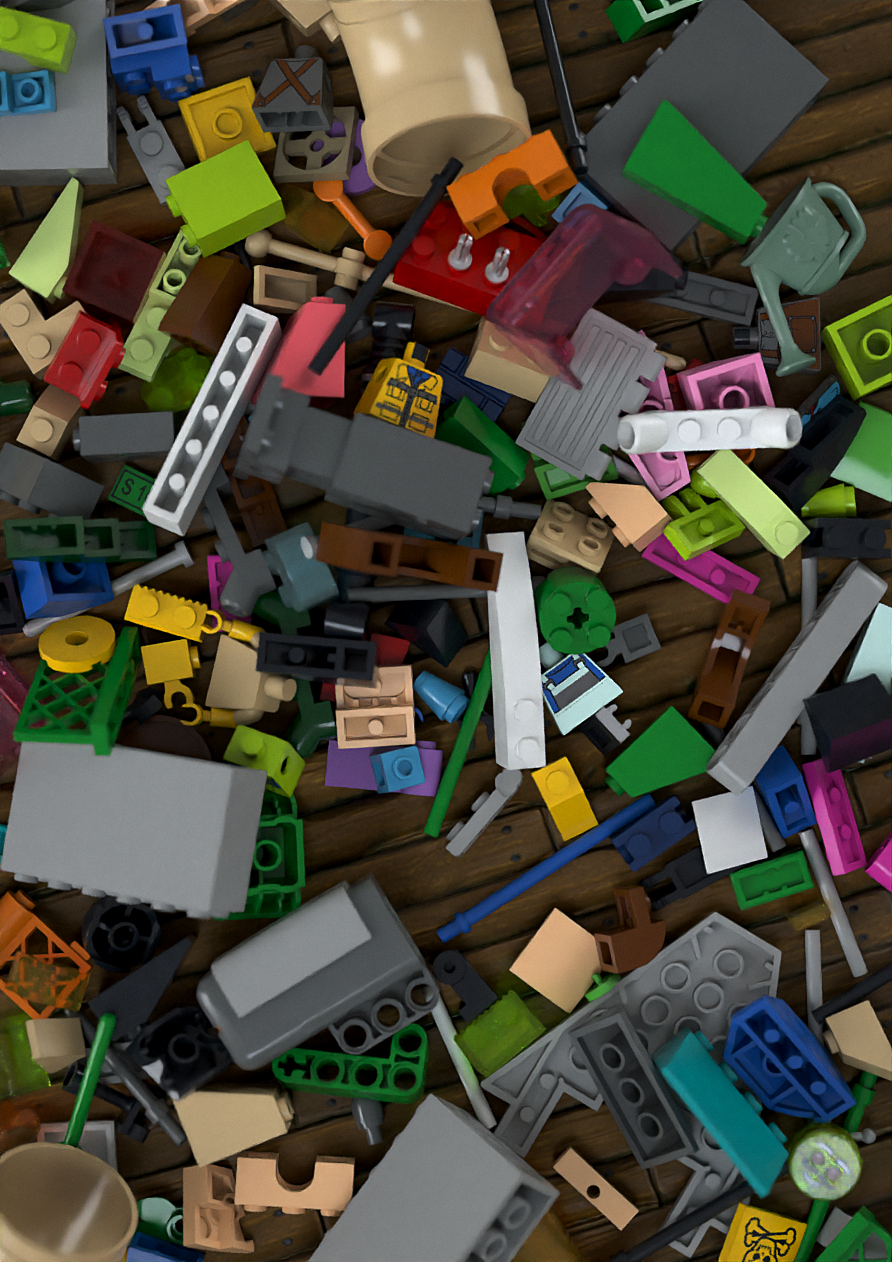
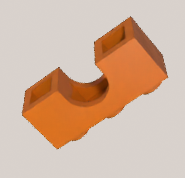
(482, 193)

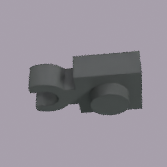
(632, 640)

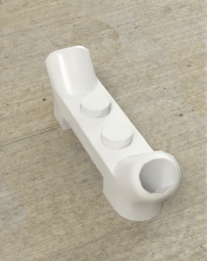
(709, 429)

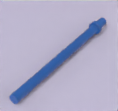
(465, 920)

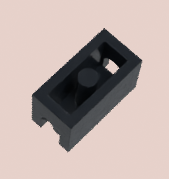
(847, 539)

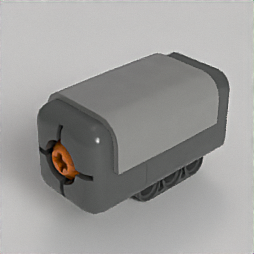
(315, 971)

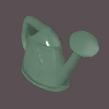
(802, 251)

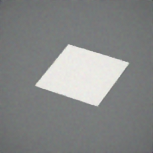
(729, 830)

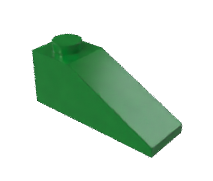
(642, 17)

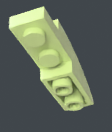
(145, 343)

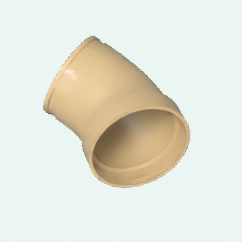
(429, 87)
(62, 1206)

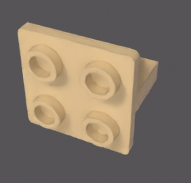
(569, 539)

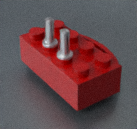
(461, 270)

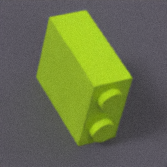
(224, 199)

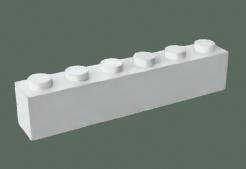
(212, 420)

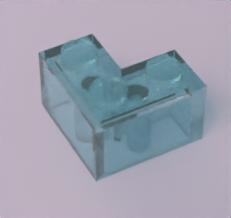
(304, 579)

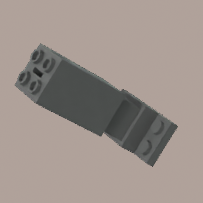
(365, 464)

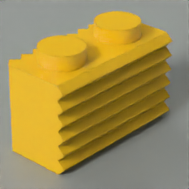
(167, 612)

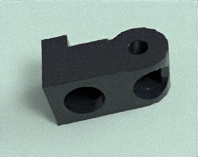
(455, 970)

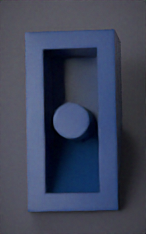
(145, 30)
(785, 793)

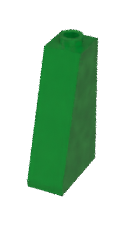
(694, 177)

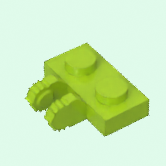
(698, 525)

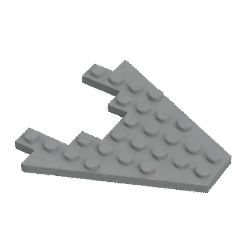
(689, 984)

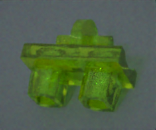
(527, 201)

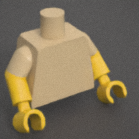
(236, 690)

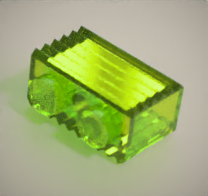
(499, 1033)

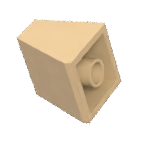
(233, 1117)

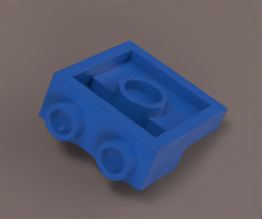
(168, 69)

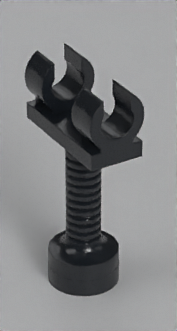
(126, 1123)

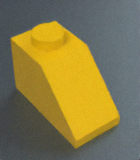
(564, 798)

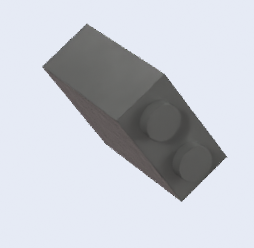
(126, 436)

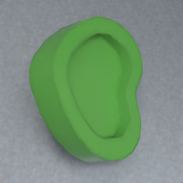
(603, 985)

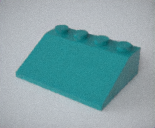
(722, 1108)

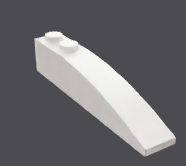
(515, 658)

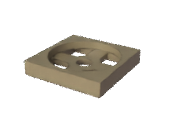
(336, 170)

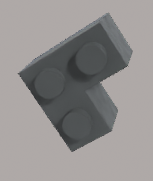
(42, 484)

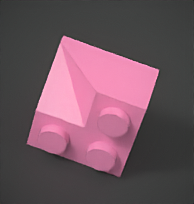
(726, 384)

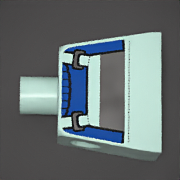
(573, 687)

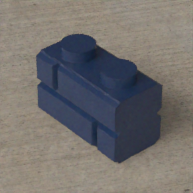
(455, 385)

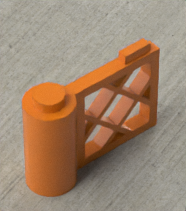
(17, 924)

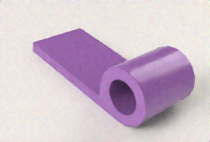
(353, 767)

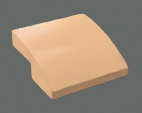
(377, 714)
(559, 961)

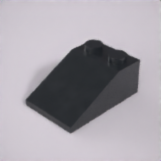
(141, 991)

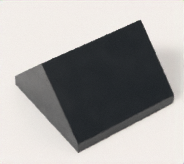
(851, 721)

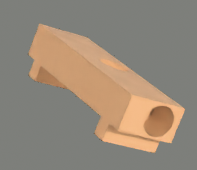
(582, 1175)

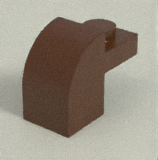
(636, 939)

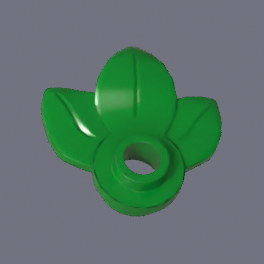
(159, 1219)

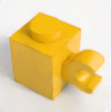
(169, 665)

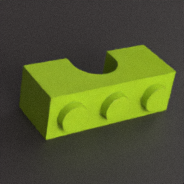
(37, 40)

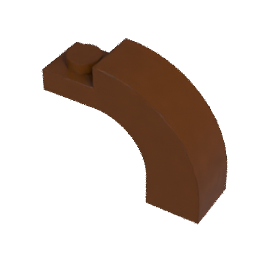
(726, 658)

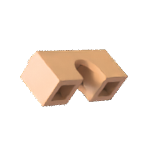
(262, 1185)

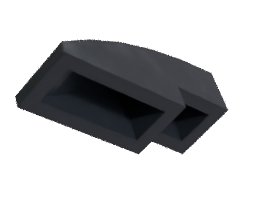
(817, 454)

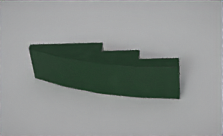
(79, 540)

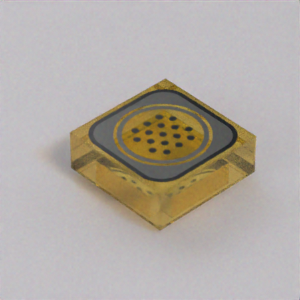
(808, 915)

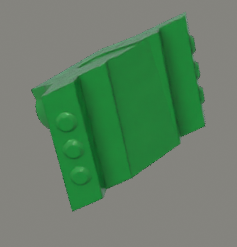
(276, 863)

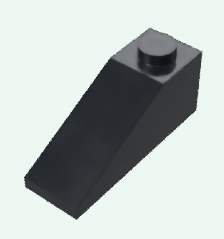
(319, 659)

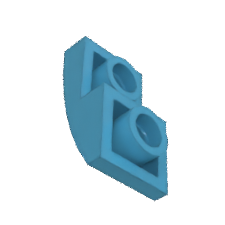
(27, 93)

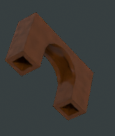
(408, 555)

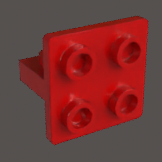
(86, 358)

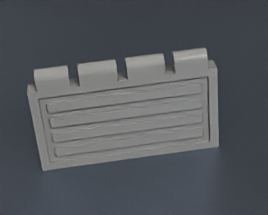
(573, 424)

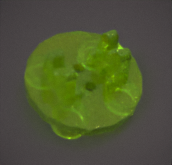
(176, 382)

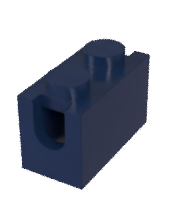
(652, 833)

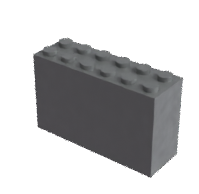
(728, 81)

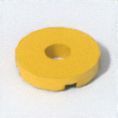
(96, 640)

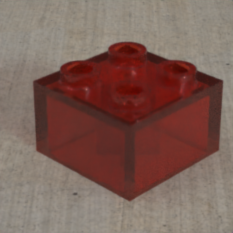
(113, 273)

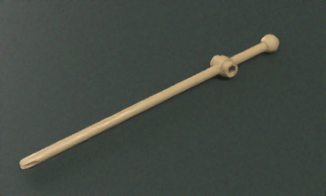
(351, 269)

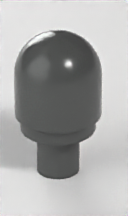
(369, 1116)

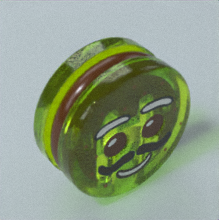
(824, 1161)

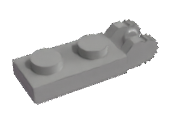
(152, 149)
(485, 810)

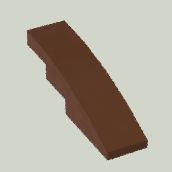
(253, 497)

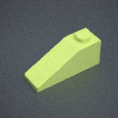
(52, 249)
(753, 502)

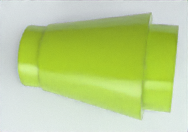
(831, 503)

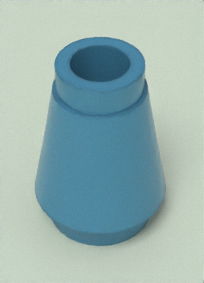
(441, 696)

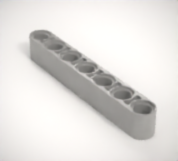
(796, 677)

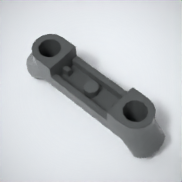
(250, 572)

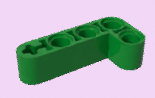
(353, 1066)

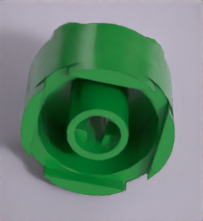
(568, 629)

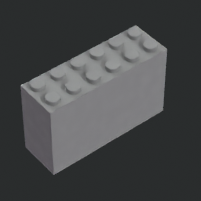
(83, 132)
(135, 826)
(441, 1197)

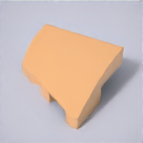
(211, 1211)

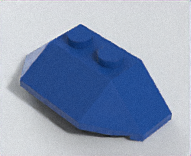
(785, 1062)

